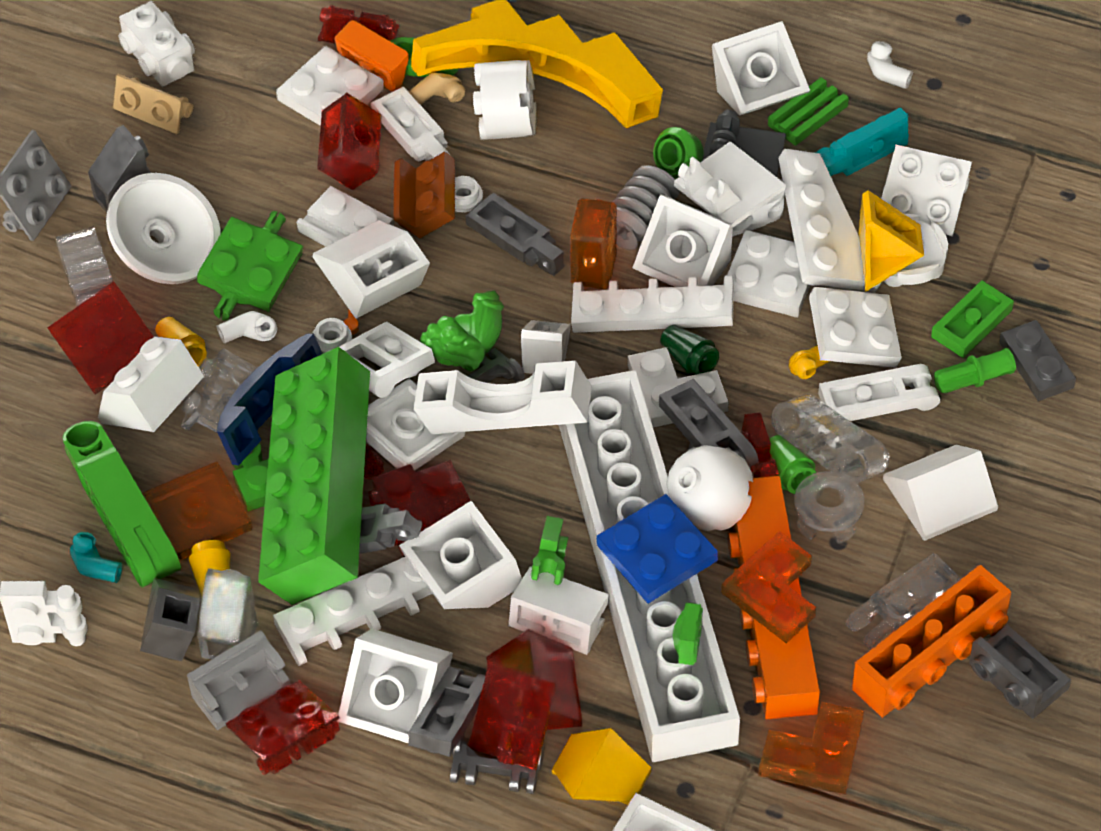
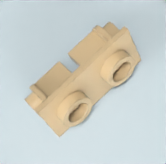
(150, 104)

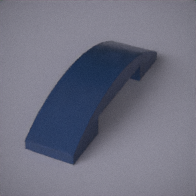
(254, 398)

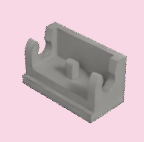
(237, 679)

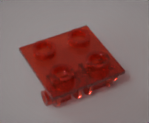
(512, 716)
(281, 723)

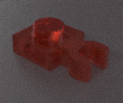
(756, 433)

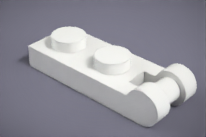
(881, 392)

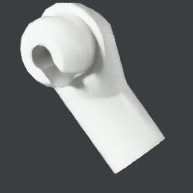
(883, 66)
(250, 325)

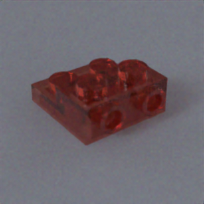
(425, 493)

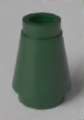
(690, 350)

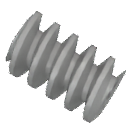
(638, 201)

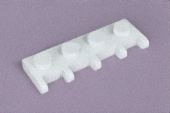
(652, 307)
(349, 607)

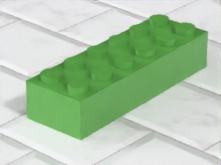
(315, 477)

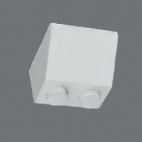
(150, 386)
(463, 561)
(390, 683)

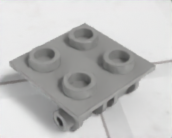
(31, 187)

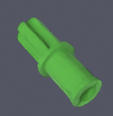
(975, 371)

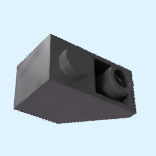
(116, 164)
(170, 619)

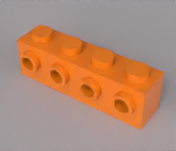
(931, 641)

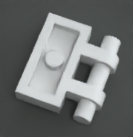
(40, 614)

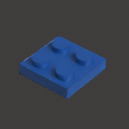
(657, 548)

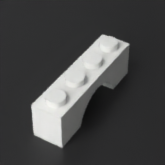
(457, 403)

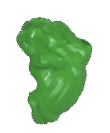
(467, 336)

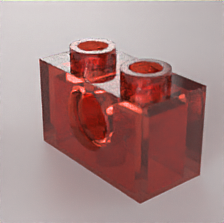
(349, 141)

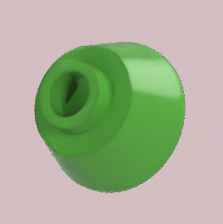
(676, 147)

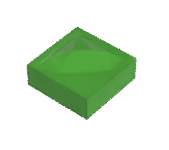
(688, 633)

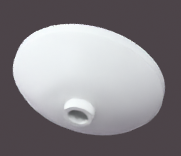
(173, 214)

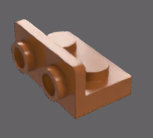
(424, 194)

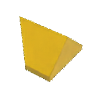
(886, 240)
(601, 767)

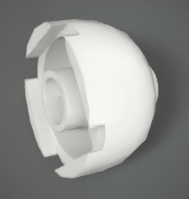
(710, 486)

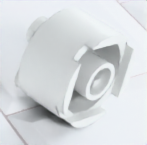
(505, 99)

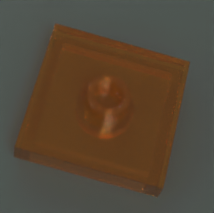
(198, 509)

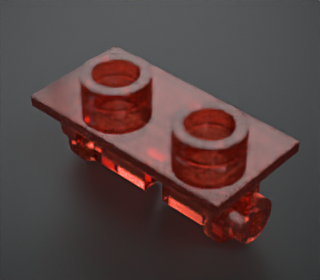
(337, 18)

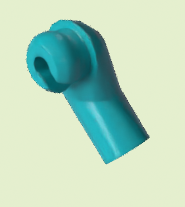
(89, 561)

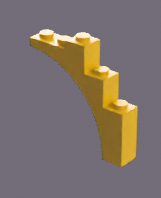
(596, 68)

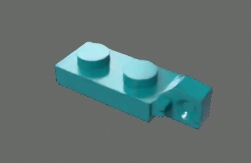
(866, 144)

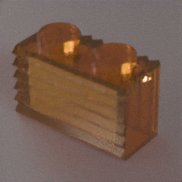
(593, 243)

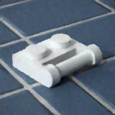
(394, 352)

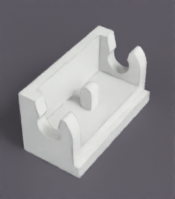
(560, 612)

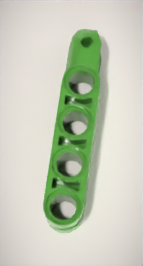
(120, 503)

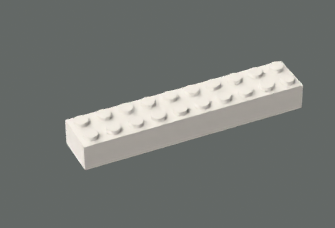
(615, 475)

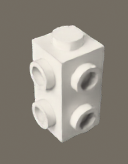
(156, 43)

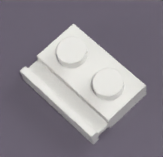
(337, 216)

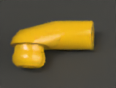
(805, 363)

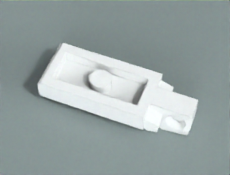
(410, 125)

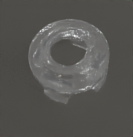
(816, 517)

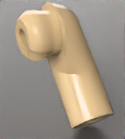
(439, 85)

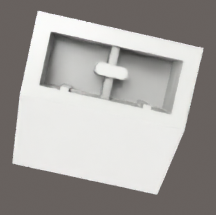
(373, 266)

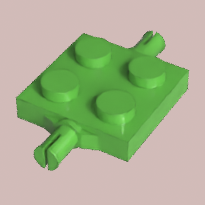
(249, 264)

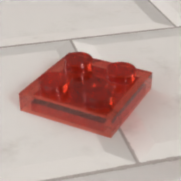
(101, 336)

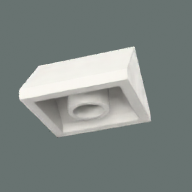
(758, 69)
(684, 245)
(943, 490)

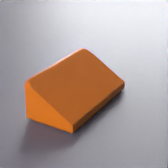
(373, 53)

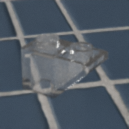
(226, 612)

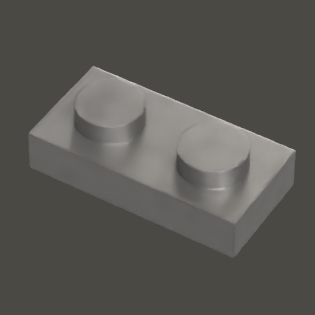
(1038, 360)

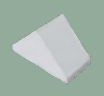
(543, 343)

